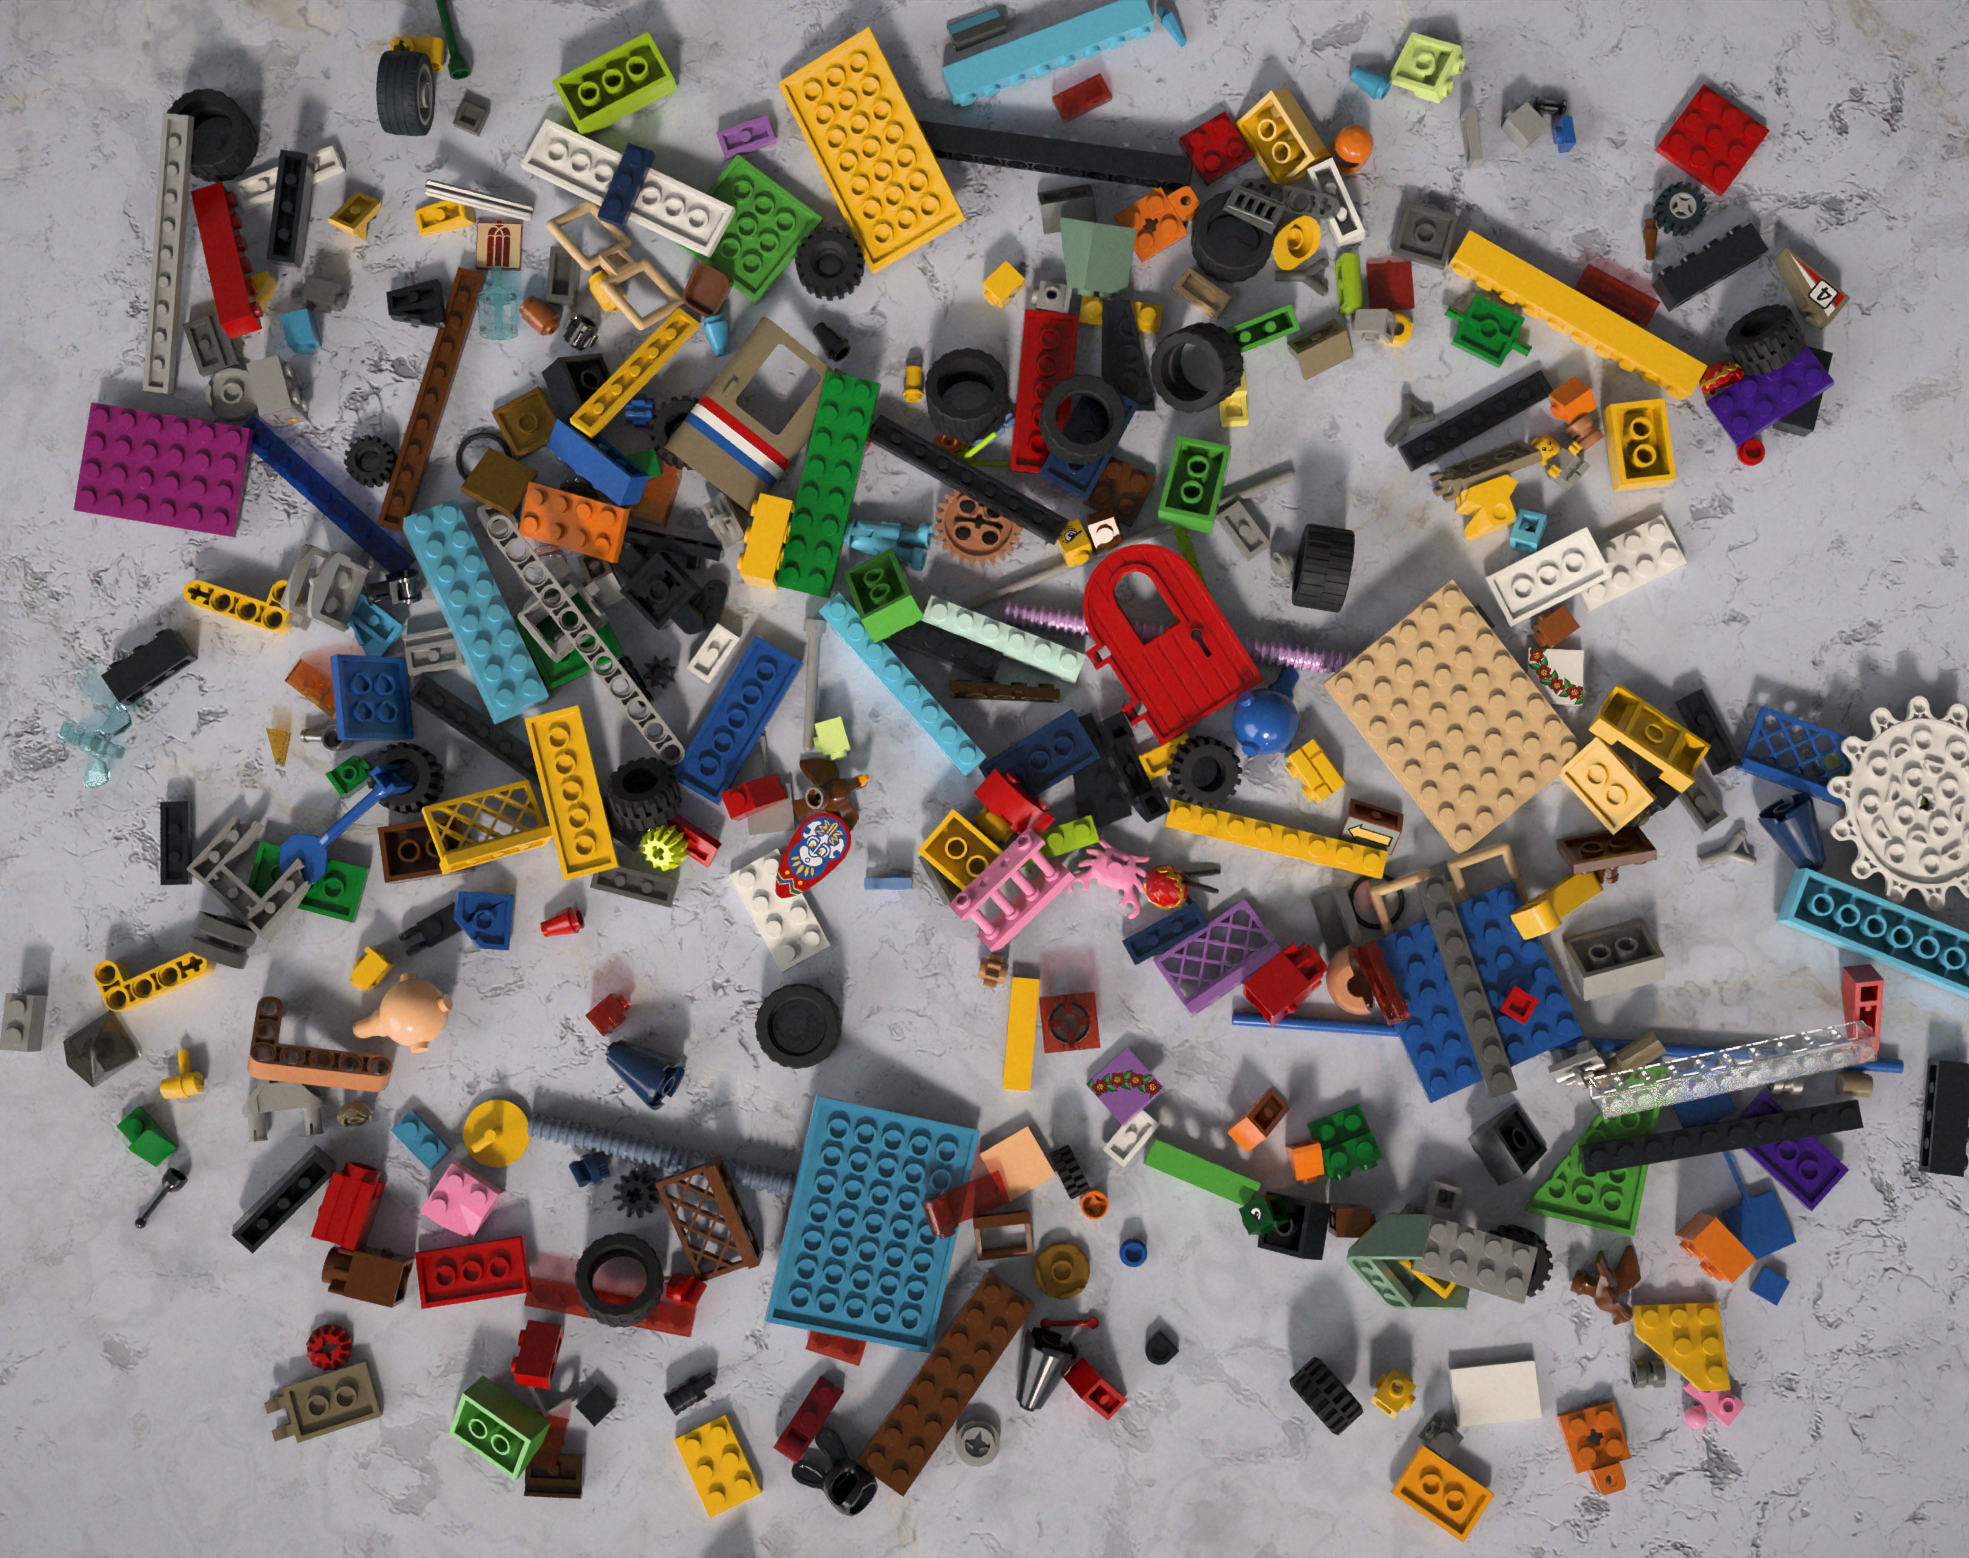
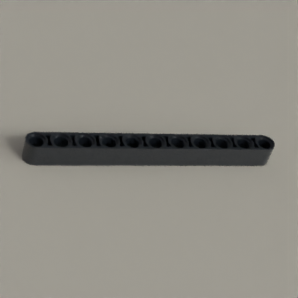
(1058, 156)

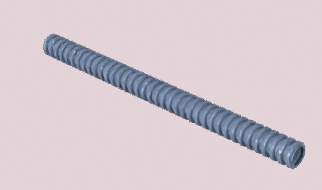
(655, 1153)

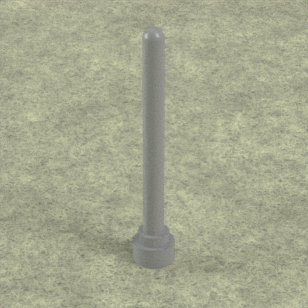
(814, 630)

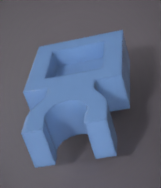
(897, 881)

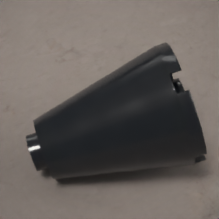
(1042, 1366)

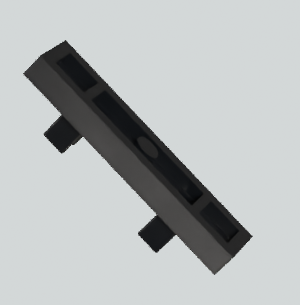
(692, 548)

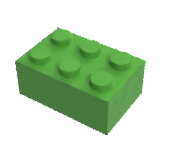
(1194, 484)
(883, 595)

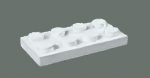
(1635, 561)
(1548, 577)
(784, 923)

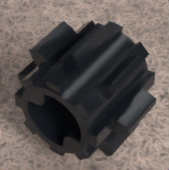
(580, 332)
(665, 664)

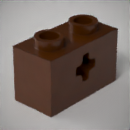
(1350, 1220)

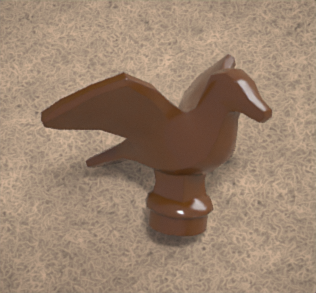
(1610, 1284)

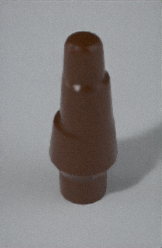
(1650, 237)

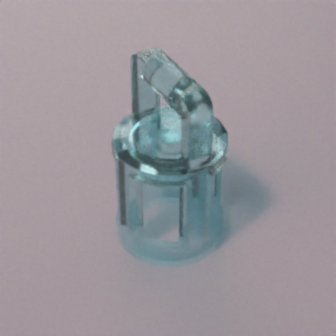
(497, 297)

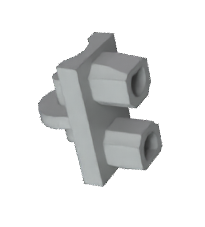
(723, 520)
(1577, 1068)

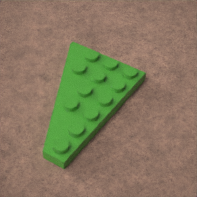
(1599, 1199)

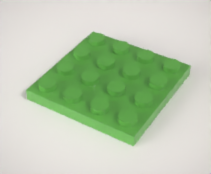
(762, 231)

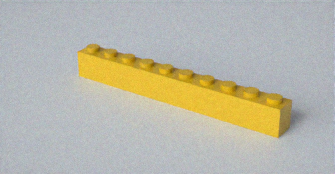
(1577, 316)

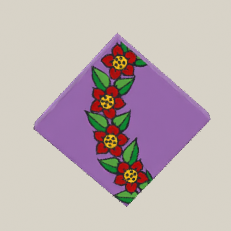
(1125, 1086)

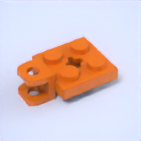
(1170, 217)
(1597, 1459)

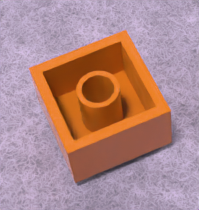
(1715, 1247)

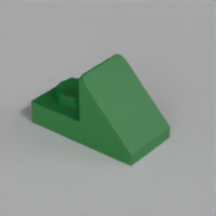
(146, 1137)

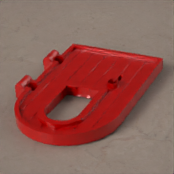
(1170, 669)

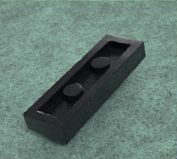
(1704, 723)
(175, 843)

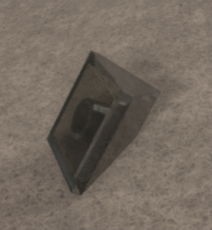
(100, 1049)

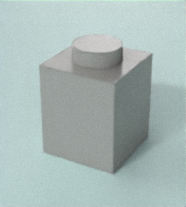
(1524, 125)

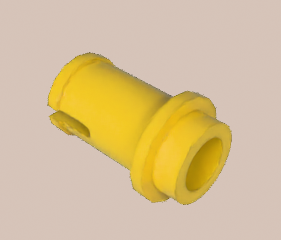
(913, 382)

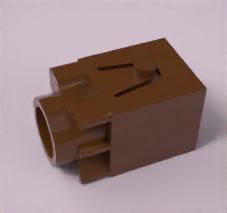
(368, 1274)

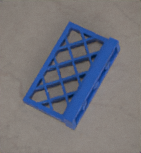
(1787, 776)

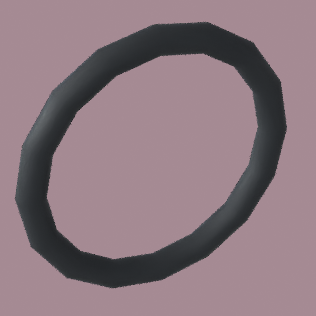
(474, 437)
(1371, 925)

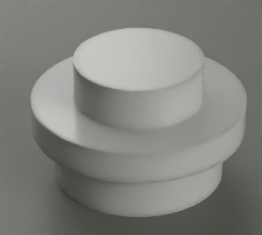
(1282, 564)

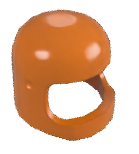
(1353, 145)

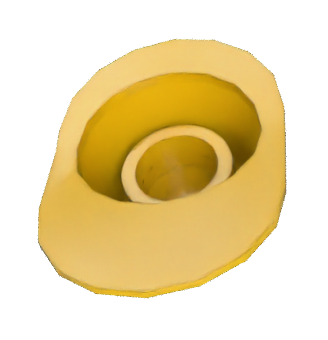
(1296, 242)

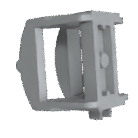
(342, 596)
(535, 612)

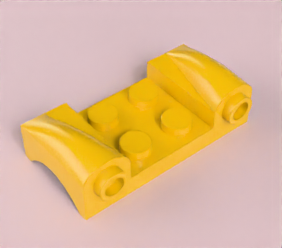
(1650, 735)

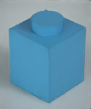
(301, 331)

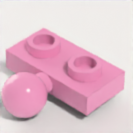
(1720, 1404)

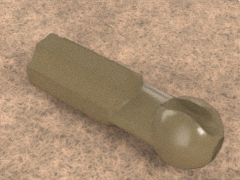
(1634, 1055)

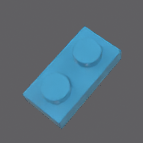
(421, 1139)

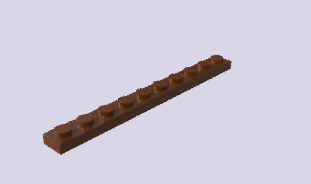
(431, 400)

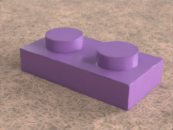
(746, 137)

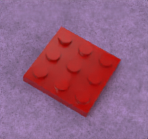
(1712, 140)

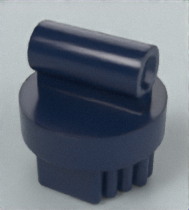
(590, 1169)

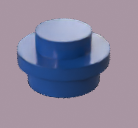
(1133, 1252)

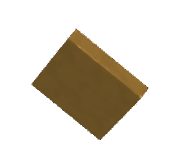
(526, 422)
(499, 481)

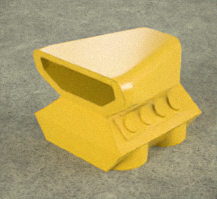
(1488, 505)

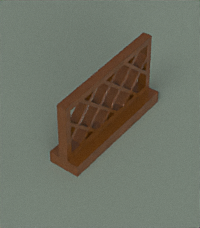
(731, 1209)

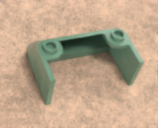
(1377, 1259)

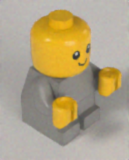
(1561, 463)

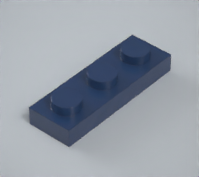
(626, 185)
(1165, 933)

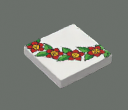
(1557, 674)

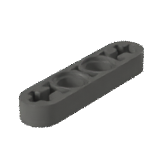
(1290, 194)

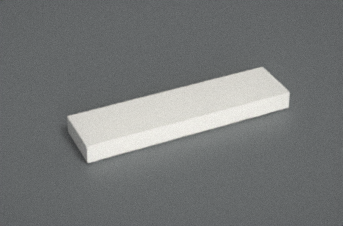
(261, 187)

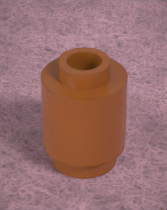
(540, 316)

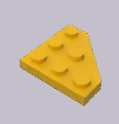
(1687, 1340)

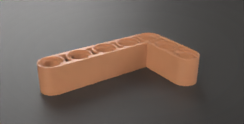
(308, 1060)

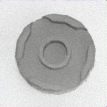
(231, 395)

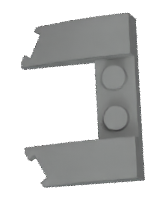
(214, 870)

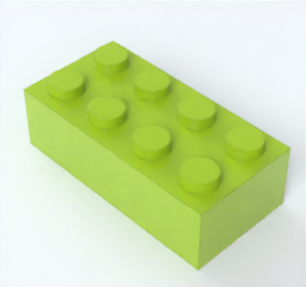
(615, 85)

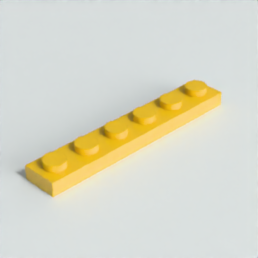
(634, 373)

